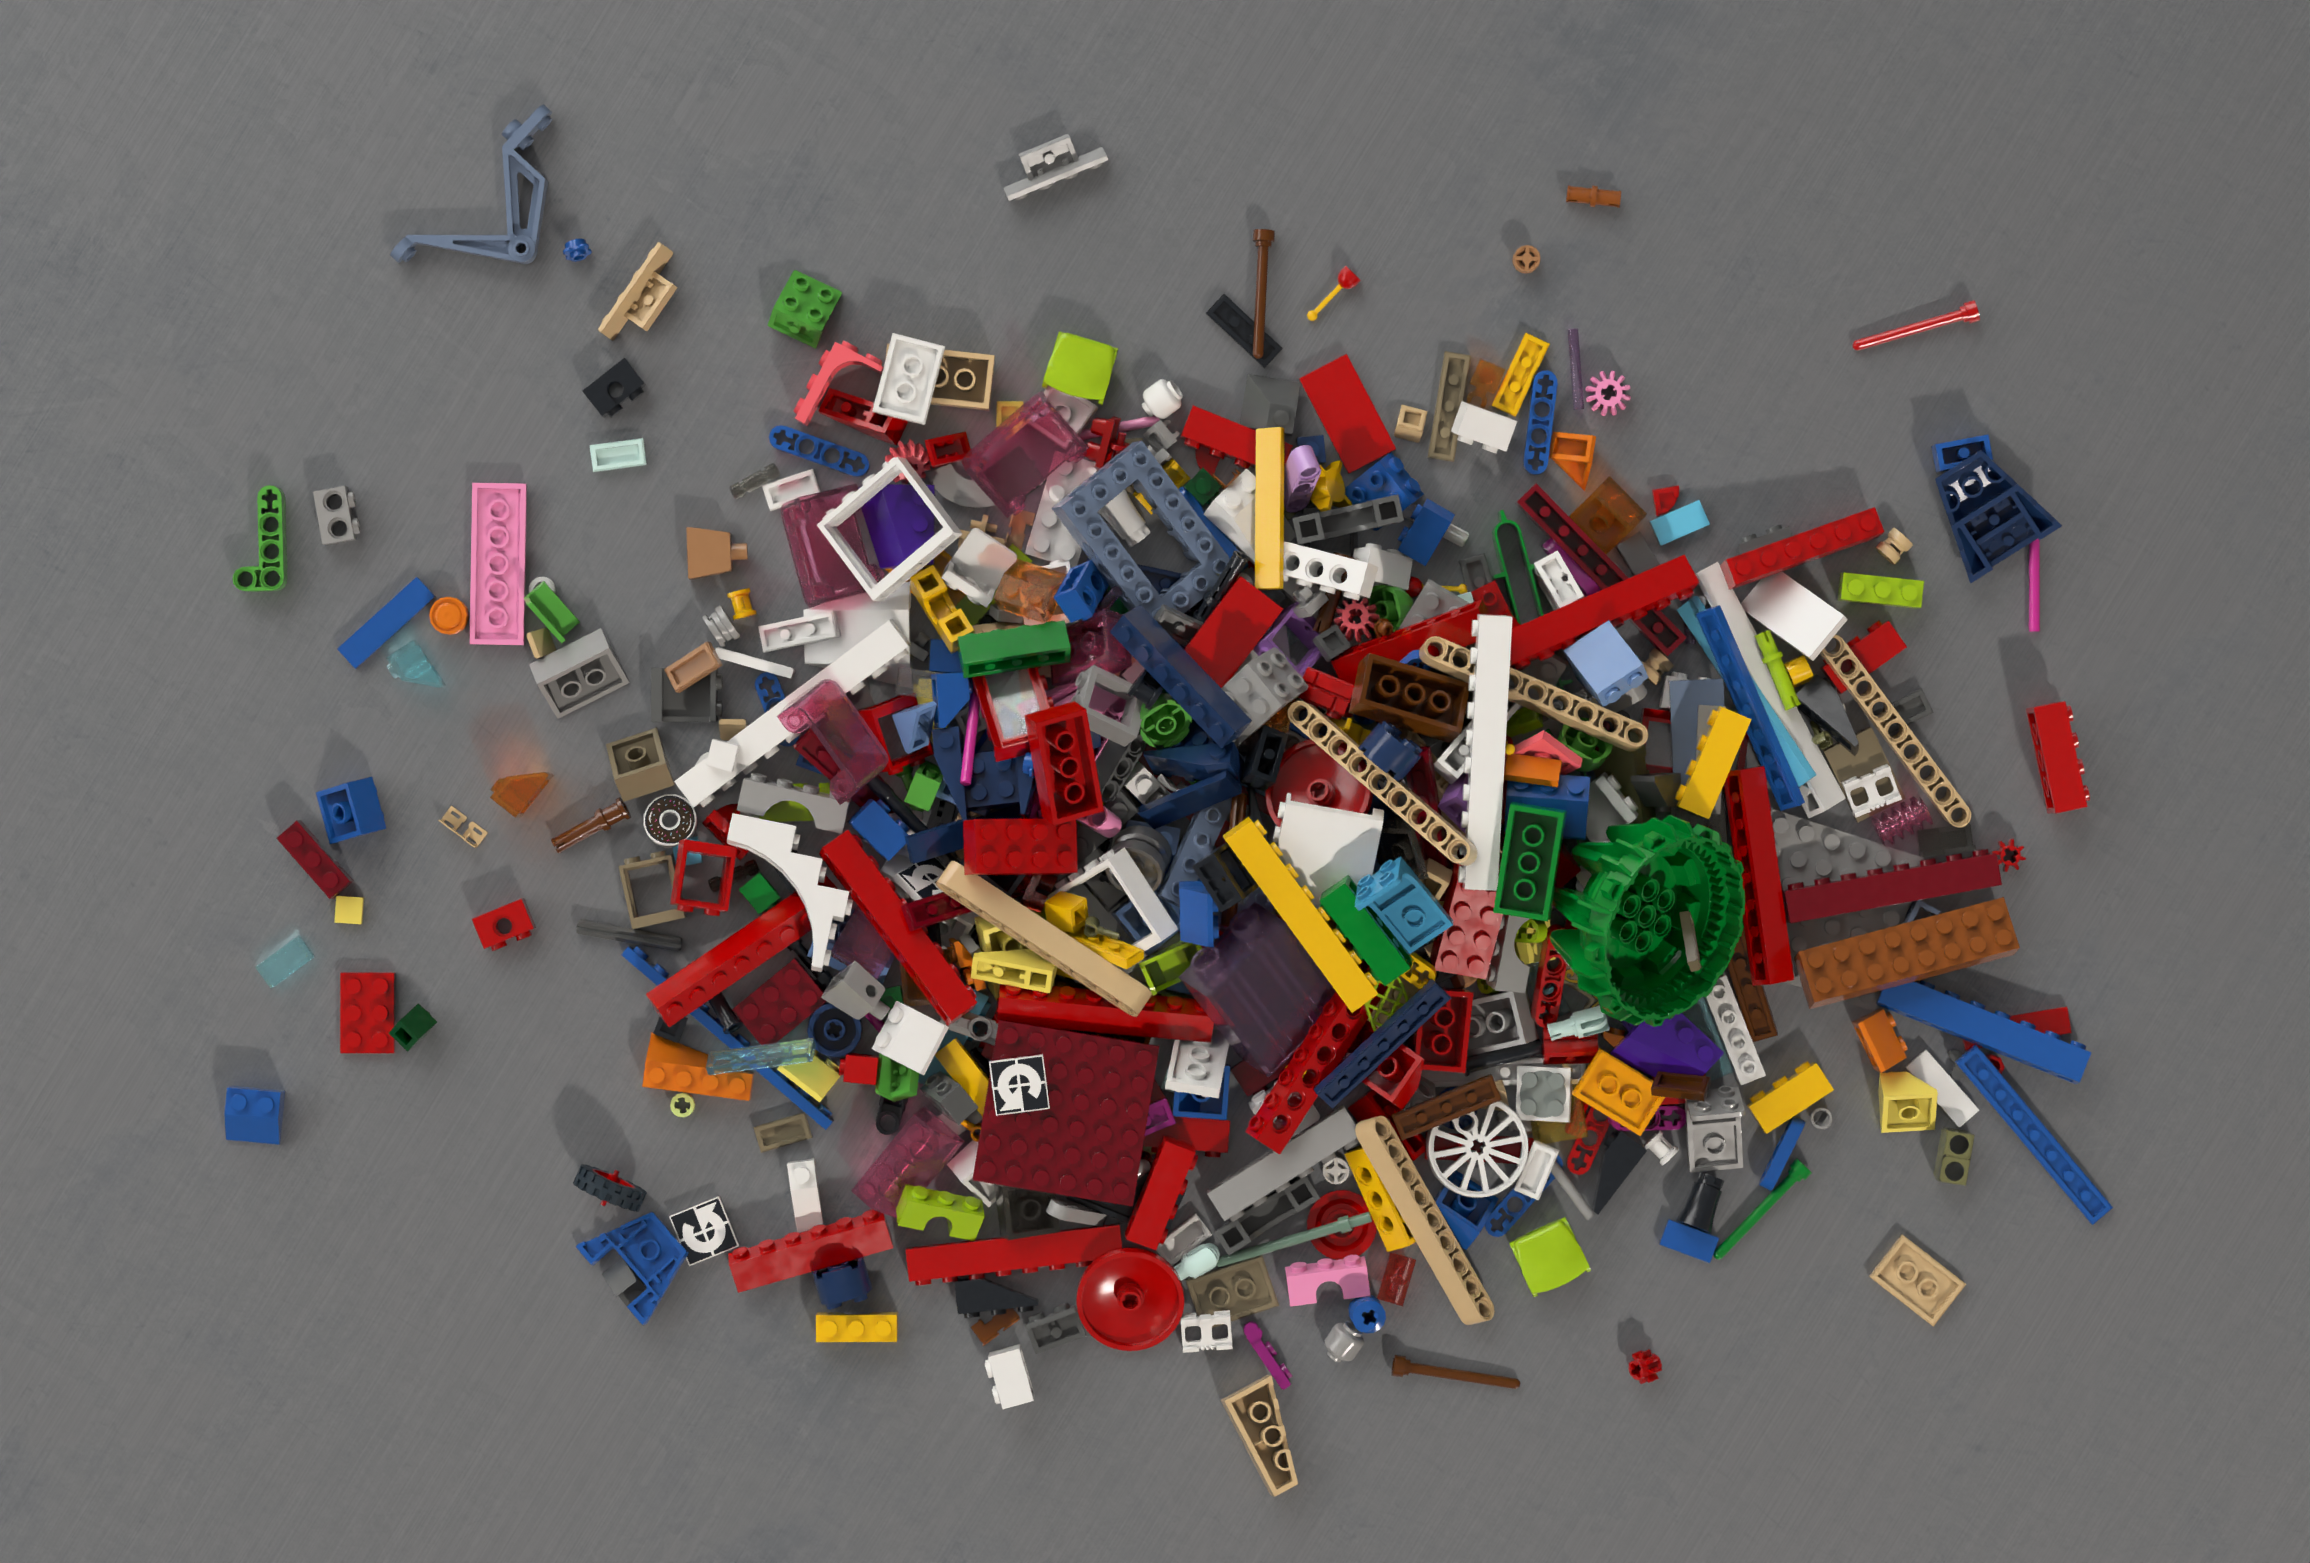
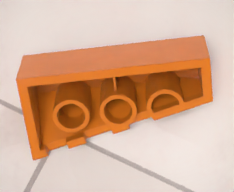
(683, 1069)

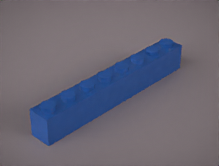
(1987, 1029)

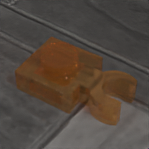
(1485, 378)

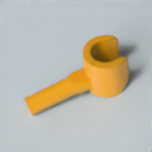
(971, 1127)

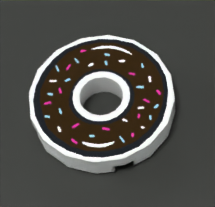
(670, 805)

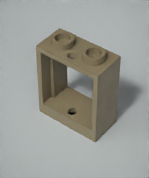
(635, 863)

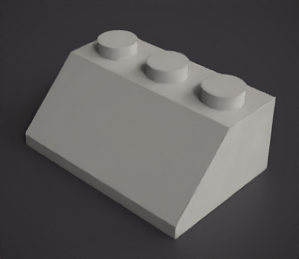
(578, 673)

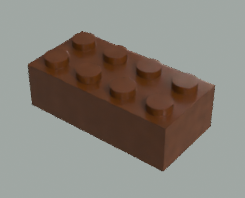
(1409, 698)

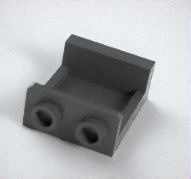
(693, 704)

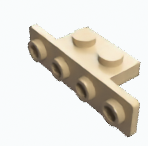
(643, 296)

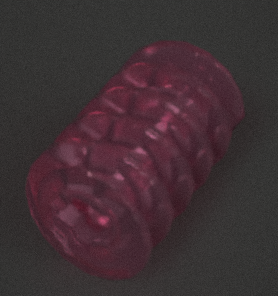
(1901, 820)

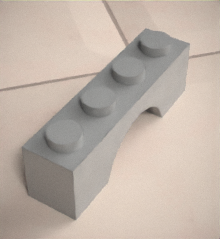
(760, 794)
(1506, 969)

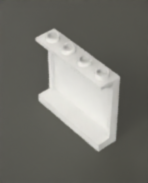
(1327, 844)

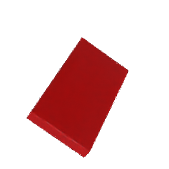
(1347, 413)
(1232, 630)

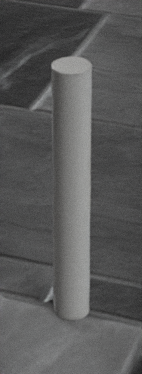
(1571, 1191)

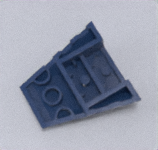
(1990, 513)

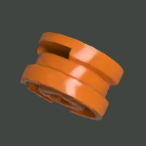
(449, 615)

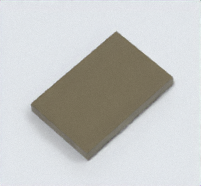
(1869, 756)
(1238, 1287)

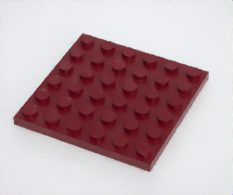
(1095, 1120)

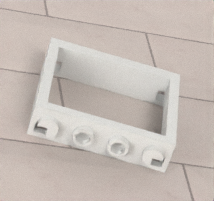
(917, 560)
(1135, 887)

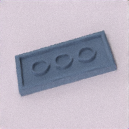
(1684, 702)

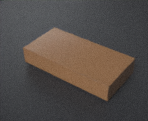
(693, 667)

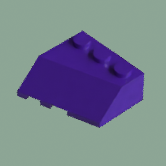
(898, 523)
(1672, 1048)

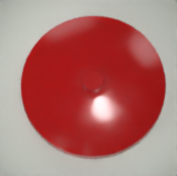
(1317, 780)
(1130, 1299)

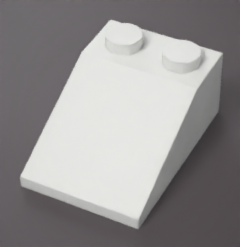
(1235, 513)

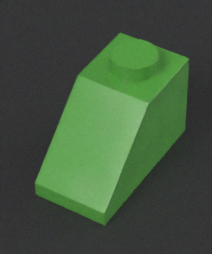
(924, 787)

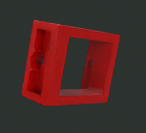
(885, 708)
(709, 849)

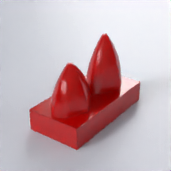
(718, 824)

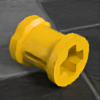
(739, 597)

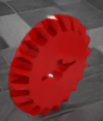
(1327, 1210)

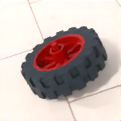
(609, 1188)

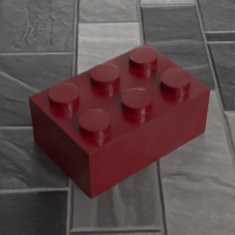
(780, 1003)

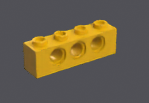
(1382, 1208)

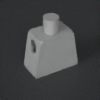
(856, 993)

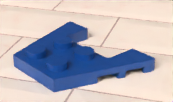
(649, 1252)

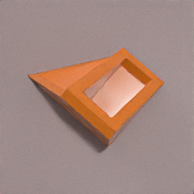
(1573, 455)

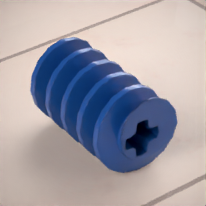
(1368, 1323)

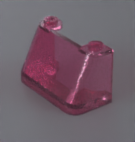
(1023, 453)
(818, 565)
(841, 733)

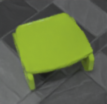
(1080, 367)
(1166, 965)
(1549, 1256)

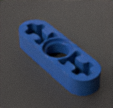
(764, 693)
(1782, 1153)

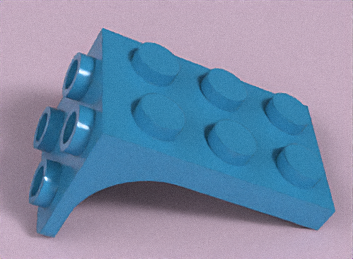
(1403, 904)

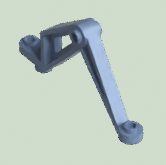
(501, 246)

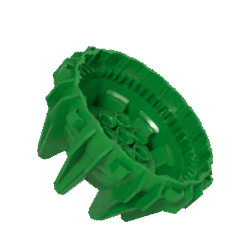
(1630, 922)

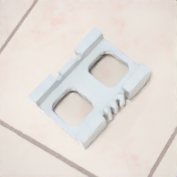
(1868, 782)
(1206, 1322)

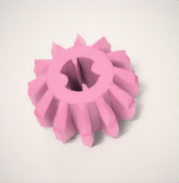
(1615, 385)

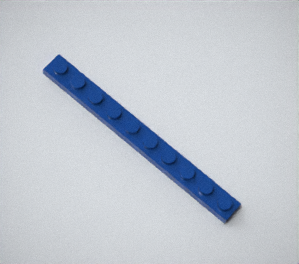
(658, 975)

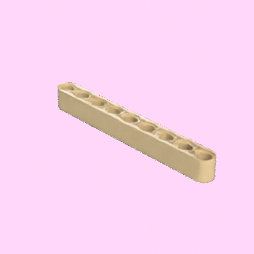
(1547, 694)
(1902, 738)
(1393, 788)
(1044, 939)
(1424, 1220)

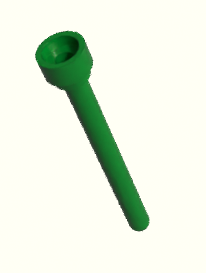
(1796, 1173)

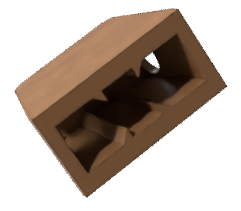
(712, 552)

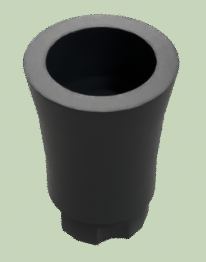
(1702, 1203)

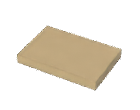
(1917, 1280)

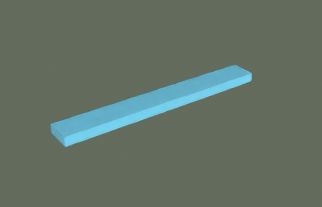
(1798, 763)

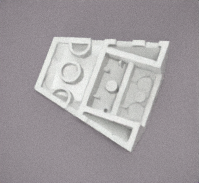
(858, 619)

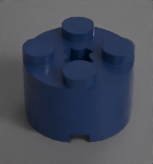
(1391, 751)
(828, 1043)
(843, 1283)

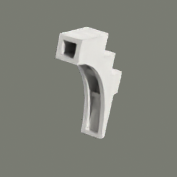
(775, 844)

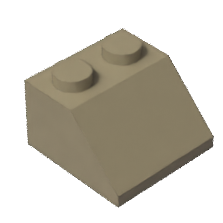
(639, 764)

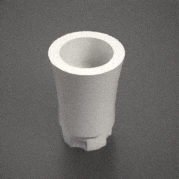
(1125, 519)

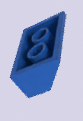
(1570, 795)

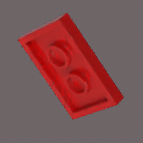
(367, 1012)

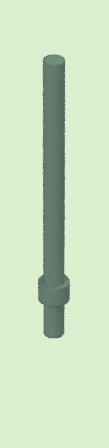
(1343, 1224)

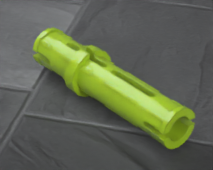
(1776, 667)

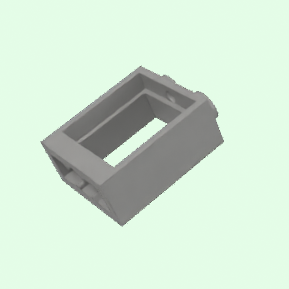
(1118, 732)

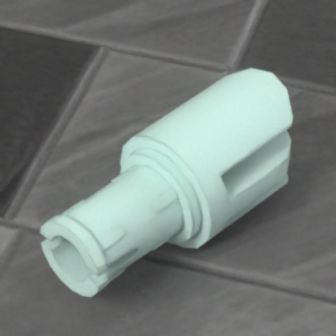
(1580, 1024)
(1198, 1261)

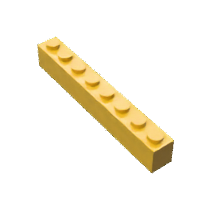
(1300, 914)

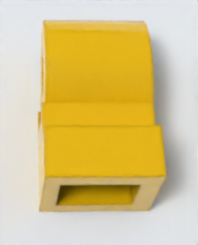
(1798, 671)

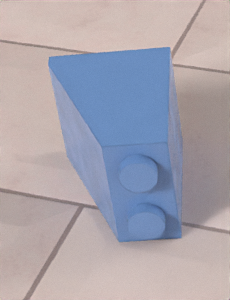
(1605, 664)

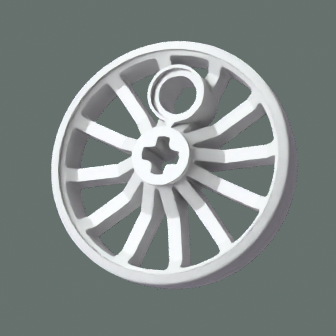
(1474, 1157)

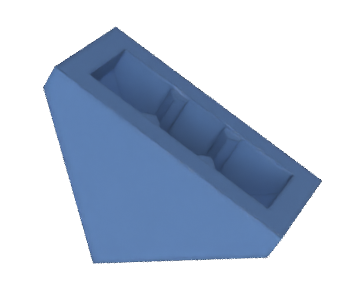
(915, 725)

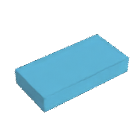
(1679, 522)

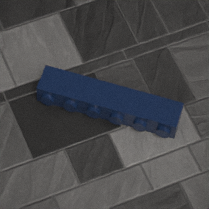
(1180, 676)

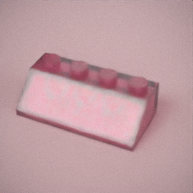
(910, 1159)

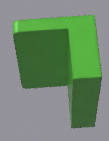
(551, 611)

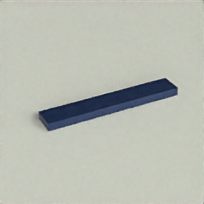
(949, 836)
(1382, 1043)

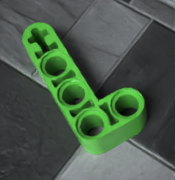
(266, 539)

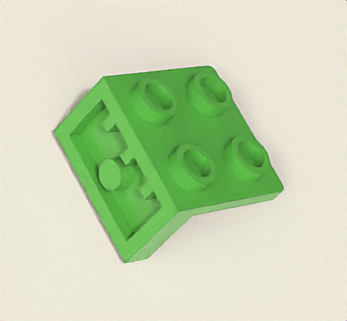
(804, 308)

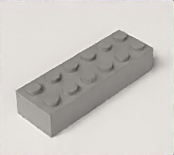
(1275, 1170)

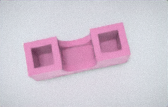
(1305, 1278)

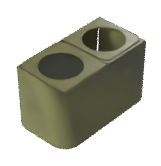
(1944, 1149)

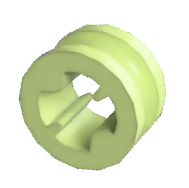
(677, 1111)

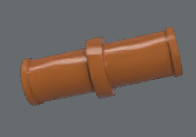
(1593, 196)

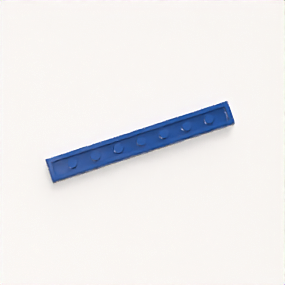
(1750, 705)
(2033, 1134)

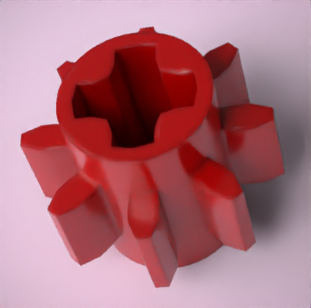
(2015, 857)
(1645, 1366)

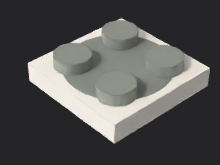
(1544, 1093)

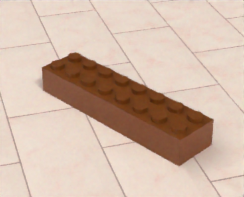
(1906, 953)

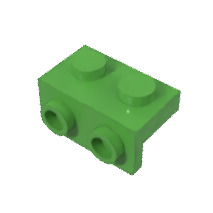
(895, 1080)

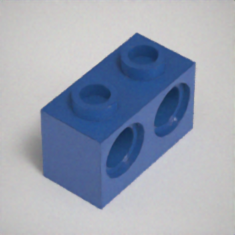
(1081, 591)

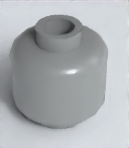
(1344, 1342)

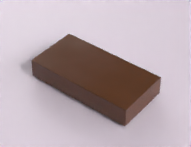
(1680, 1086)

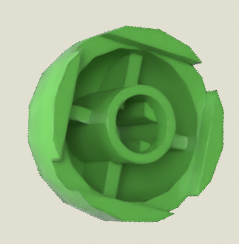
(1391, 603)
(1164, 723)
(1584, 746)

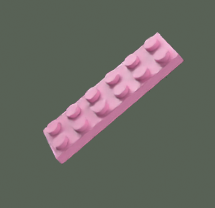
(498, 564)

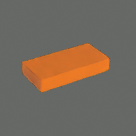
(1532, 770)

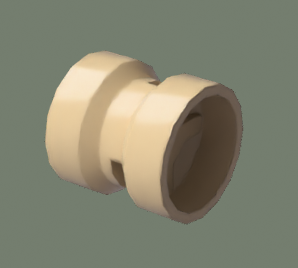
(1894, 540)
(1656, 666)

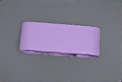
(1300, 478)

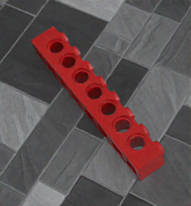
(1318, 1066)

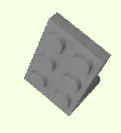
(1264, 689)
(1715, 1130)

